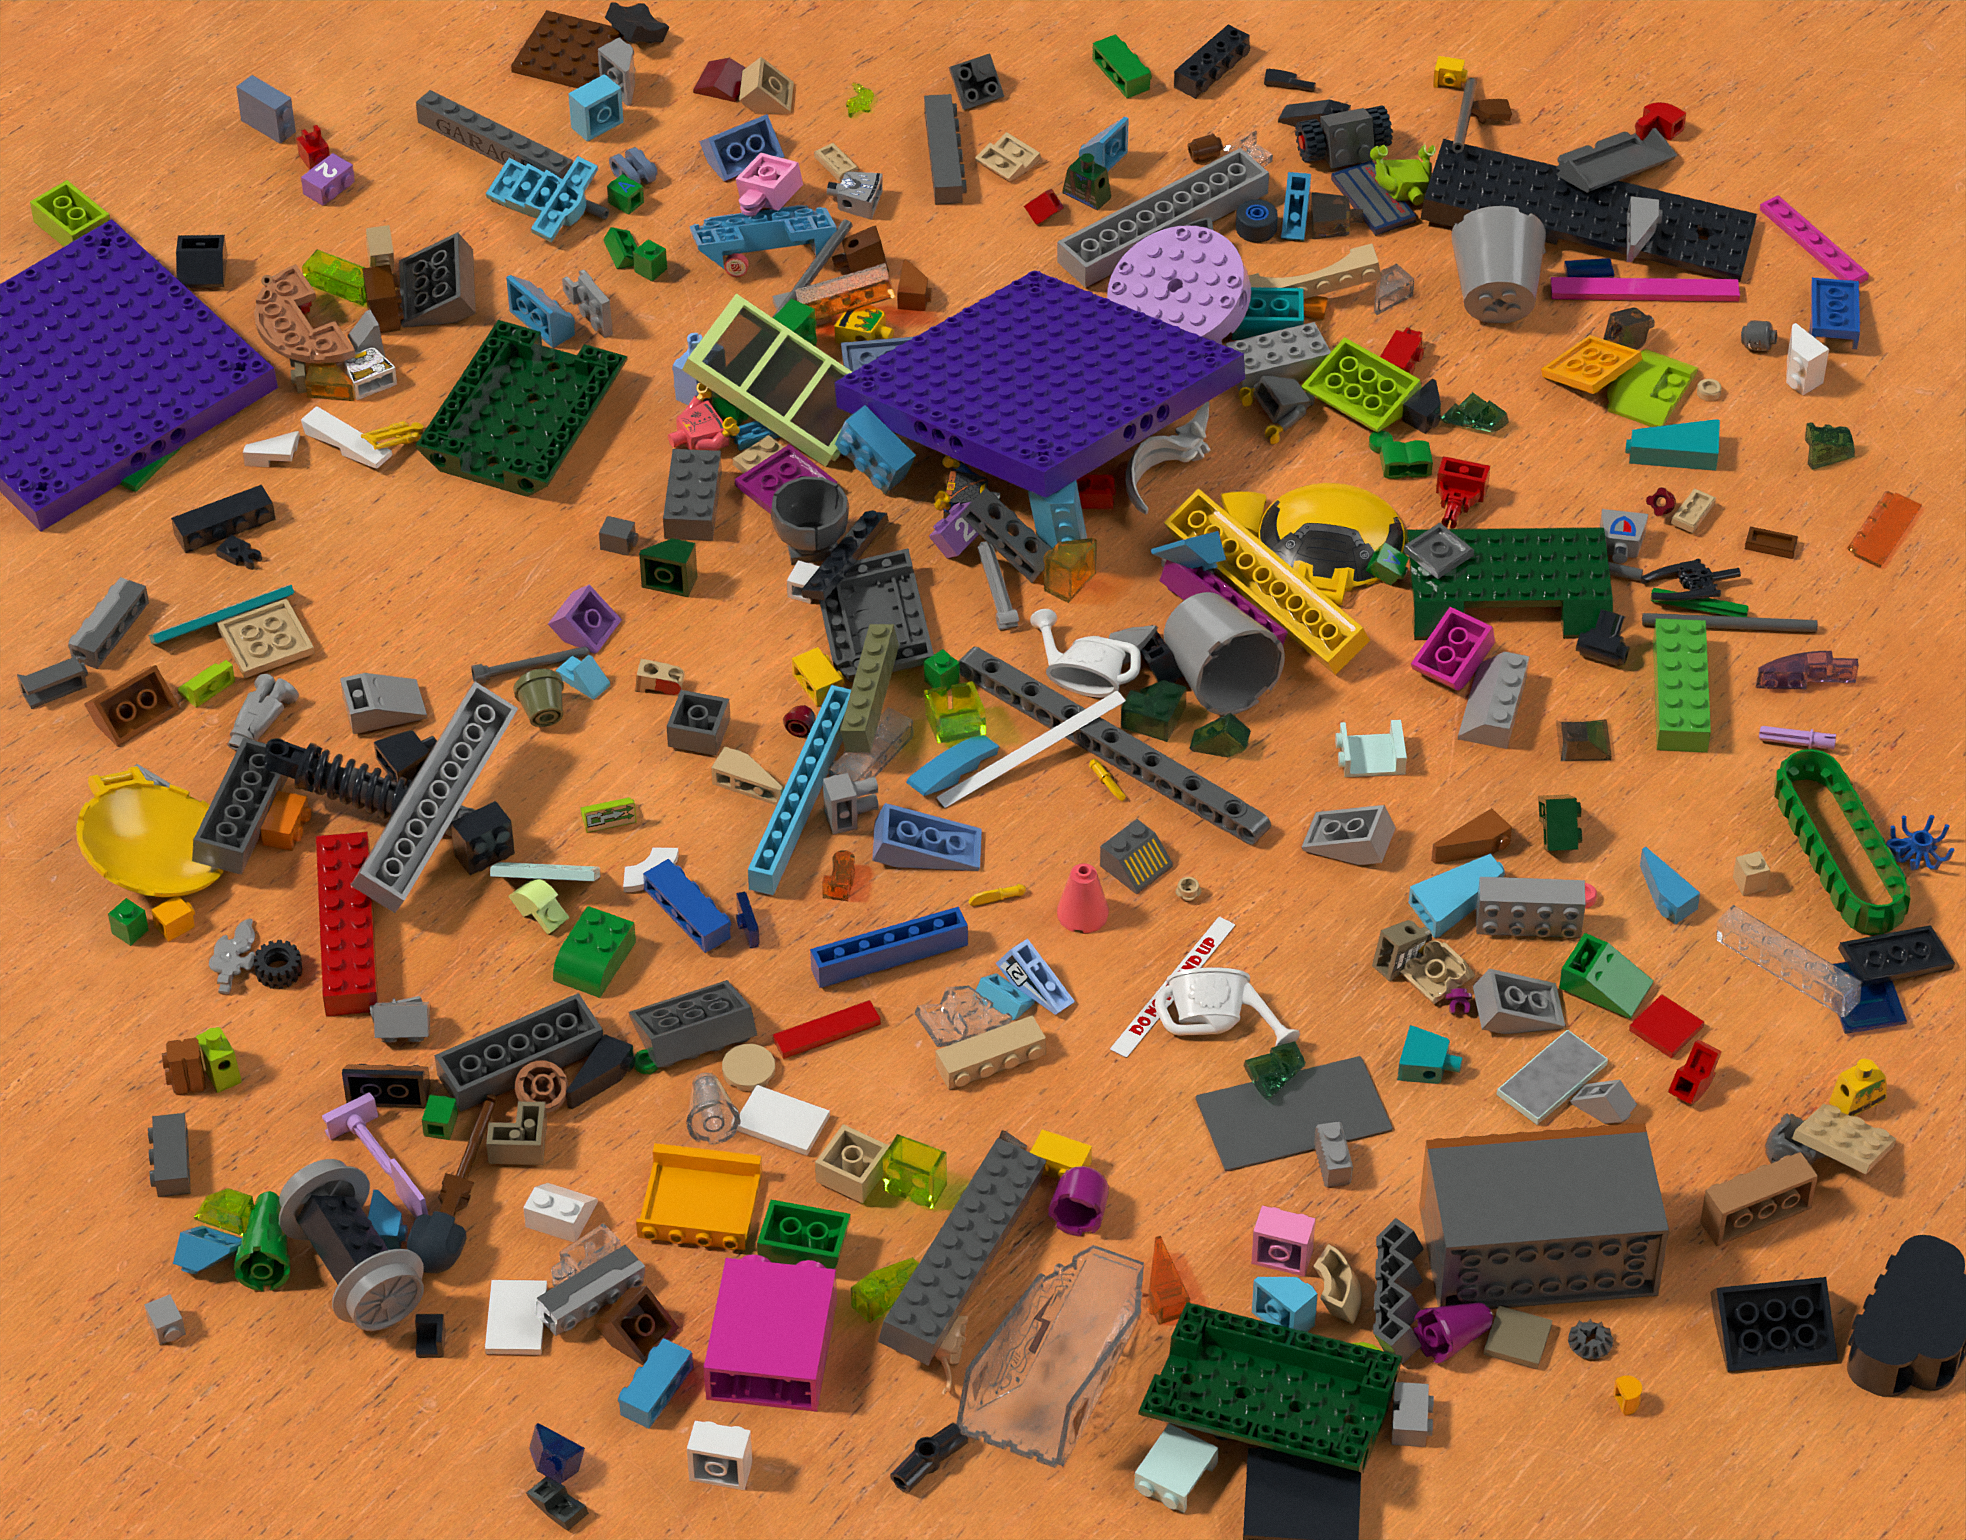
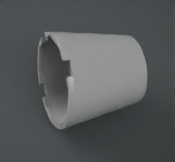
(1499, 262)
(1223, 653)

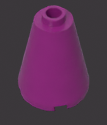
(1450, 1328)

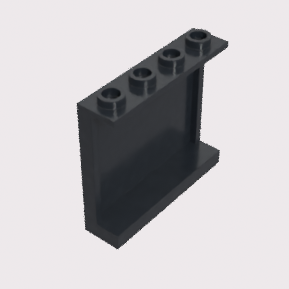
(1299, 1498)

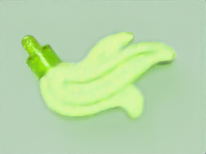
(861, 101)

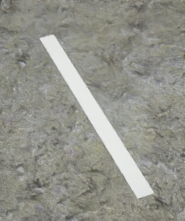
(1030, 749)

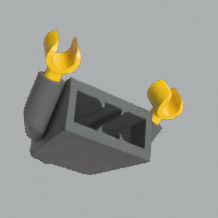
(1282, 401)

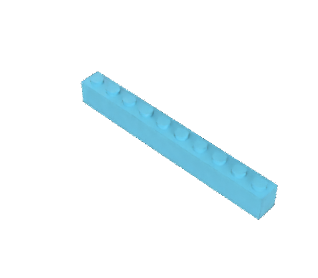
(799, 794)

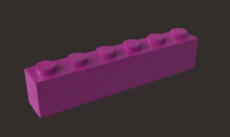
(1189, 582)

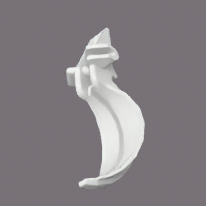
(1156, 449)

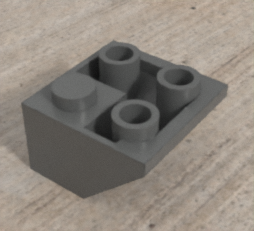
(976, 81)

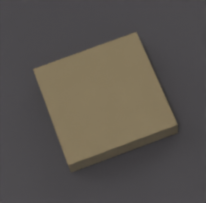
(1518, 1337)

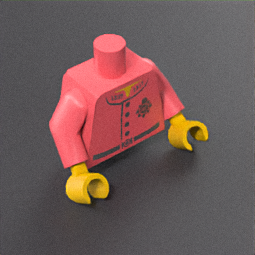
(701, 426)

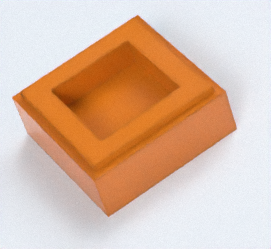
(1315, 307)

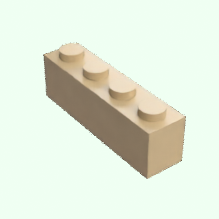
(379, 246)
(990, 1052)

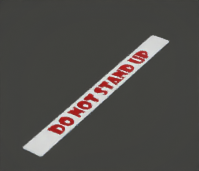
(1194, 959)

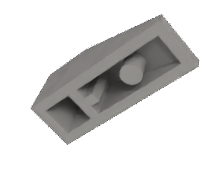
(1641, 223)

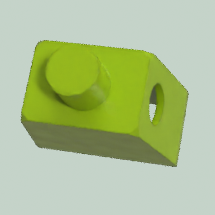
(217, 1049)

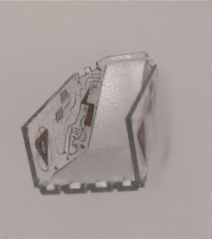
(1053, 1357)

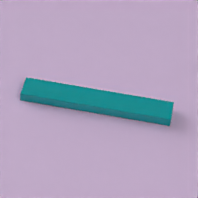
(221, 614)

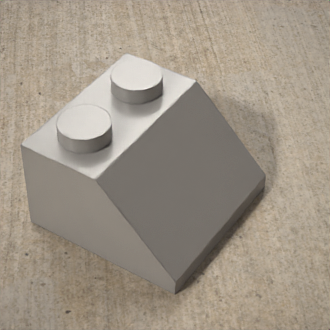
(617, 63)

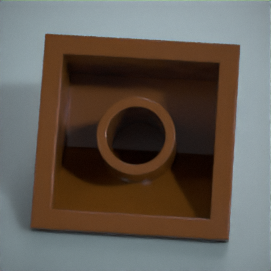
(636, 1324)

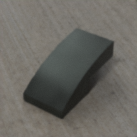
(556, 1503)

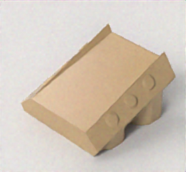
(1437, 971)

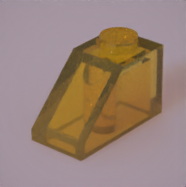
(328, 382)

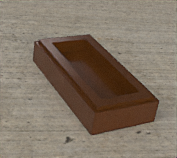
(1771, 542)

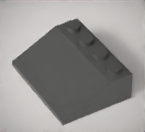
(438, 283)
(694, 1023)

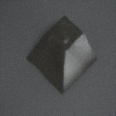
(1583, 740)

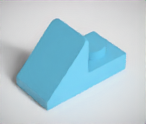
(584, 676)

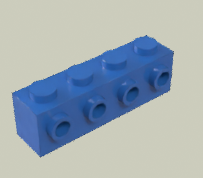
(687, 905)

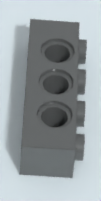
(996, 533)

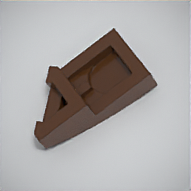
(1492, 109)

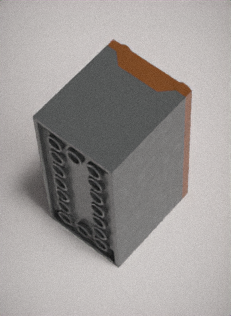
(1543, 1217)

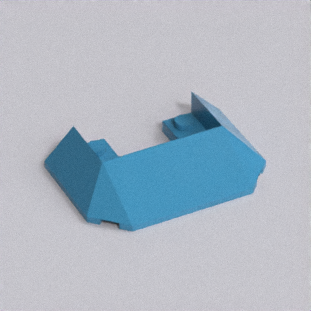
(763, 231)

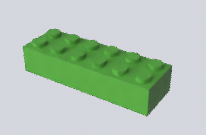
(1681, 685)

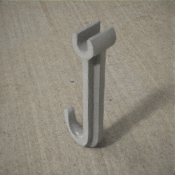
(1005, 615)

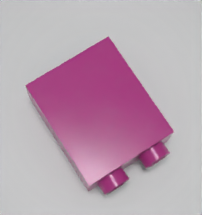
(771, 1333)

